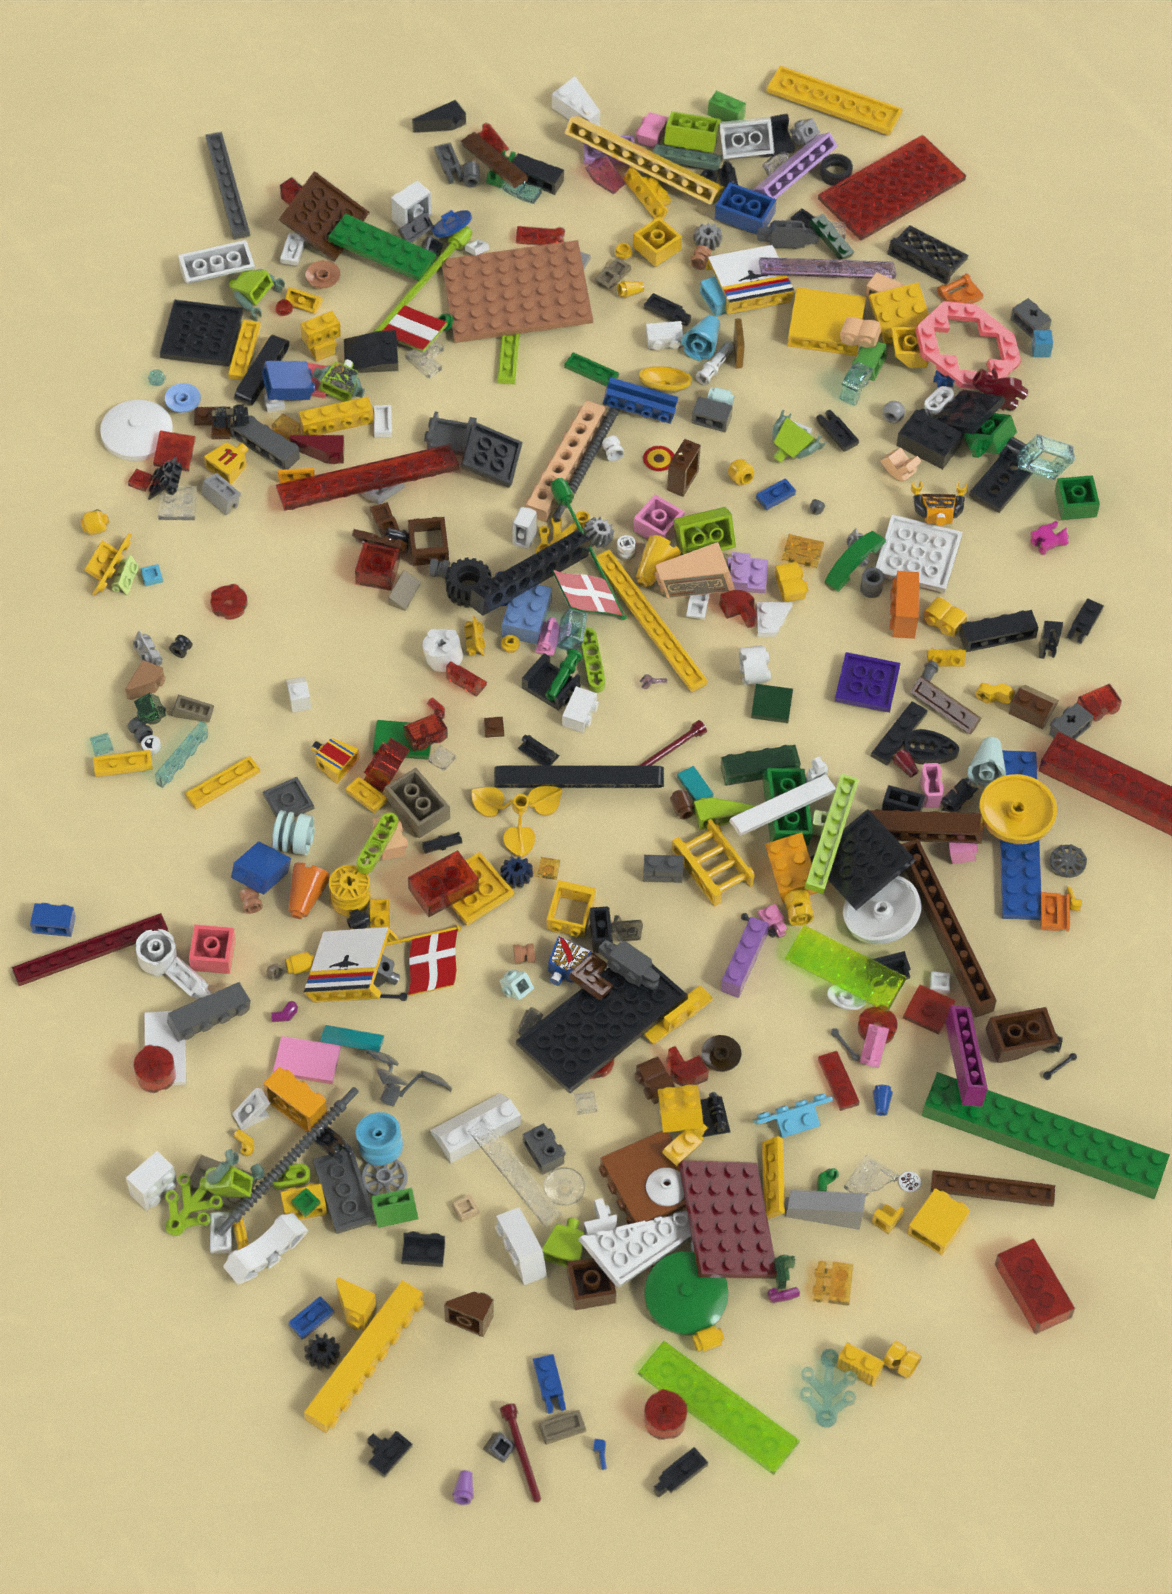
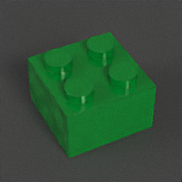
(1077, 497)

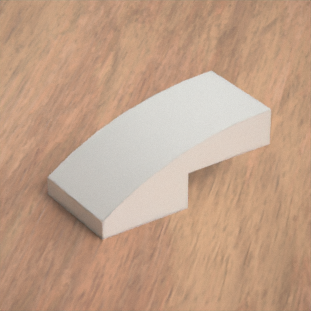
(698, 606)

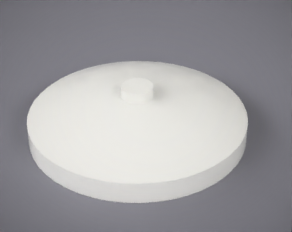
(134, 428)
(886, 915)

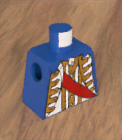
(565, 959)

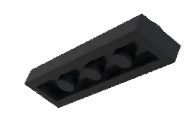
(898, 732)

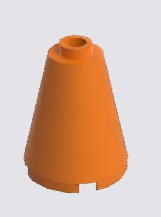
(306, 888)

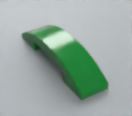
(852, 558)

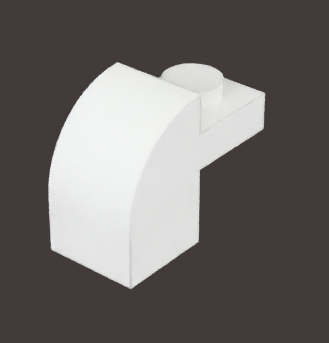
(604, 1220)

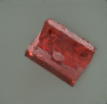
(465, 679)

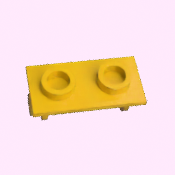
(474, 630)
(947, 657)

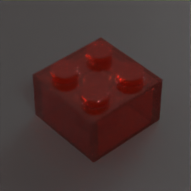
(377, 566)

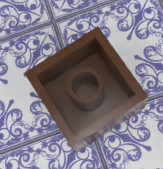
(589, 1284)

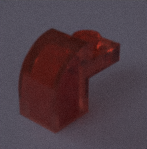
(738, 603)
(686, 1072)

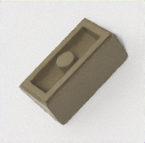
(403, 591)

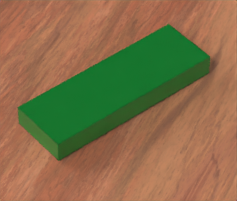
(590, 369)

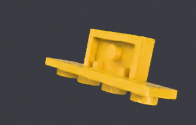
(648, 192)
(103, 561)
(696, 1001)

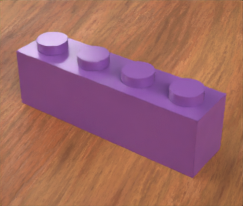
(744, 957)

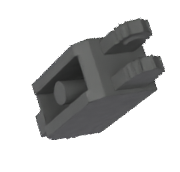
(787, 234)
(630, 963)

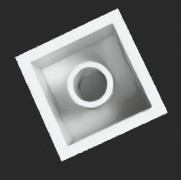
(410, 203)
(151, 1181)

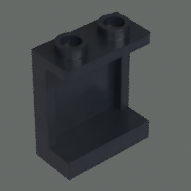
(540, 677)

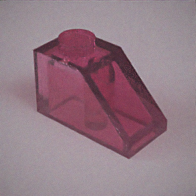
(605, 174)

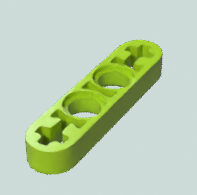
(593, 660)
(380, 844)

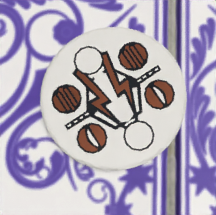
(909, 1181)

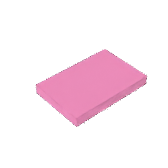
(308, 1059)

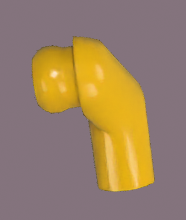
(247, 1146)

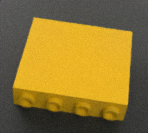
(820, 318)

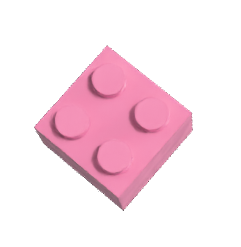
(657, 518)

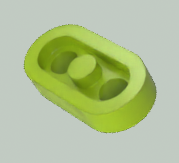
(290, 1177)

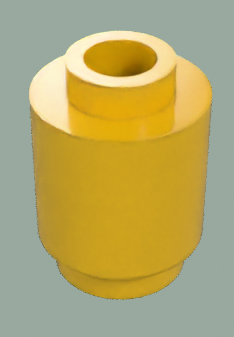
(708, 1339)

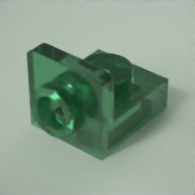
(781, 1265)

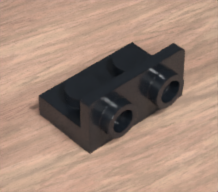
(423, 1249)

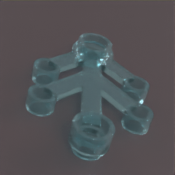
(827, 1391)

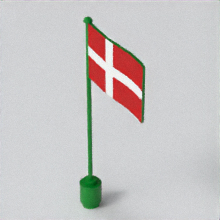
(584, 591)

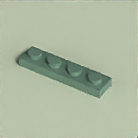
(689, 157)

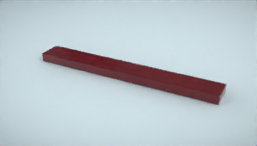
(86, 950)

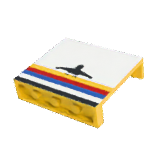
(743, 283)
(347, 965)

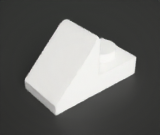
(252, 1109)

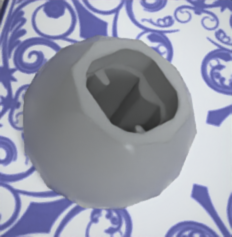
(893, 411)

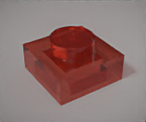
(140, 480)

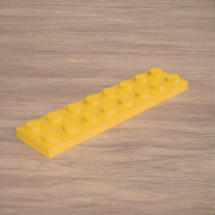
(834, 100)

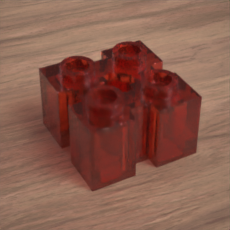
(385, 764)

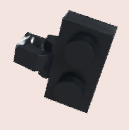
(387, 1452)

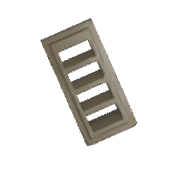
(192, 715)

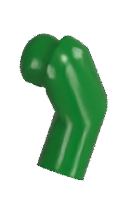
(826, 1178)

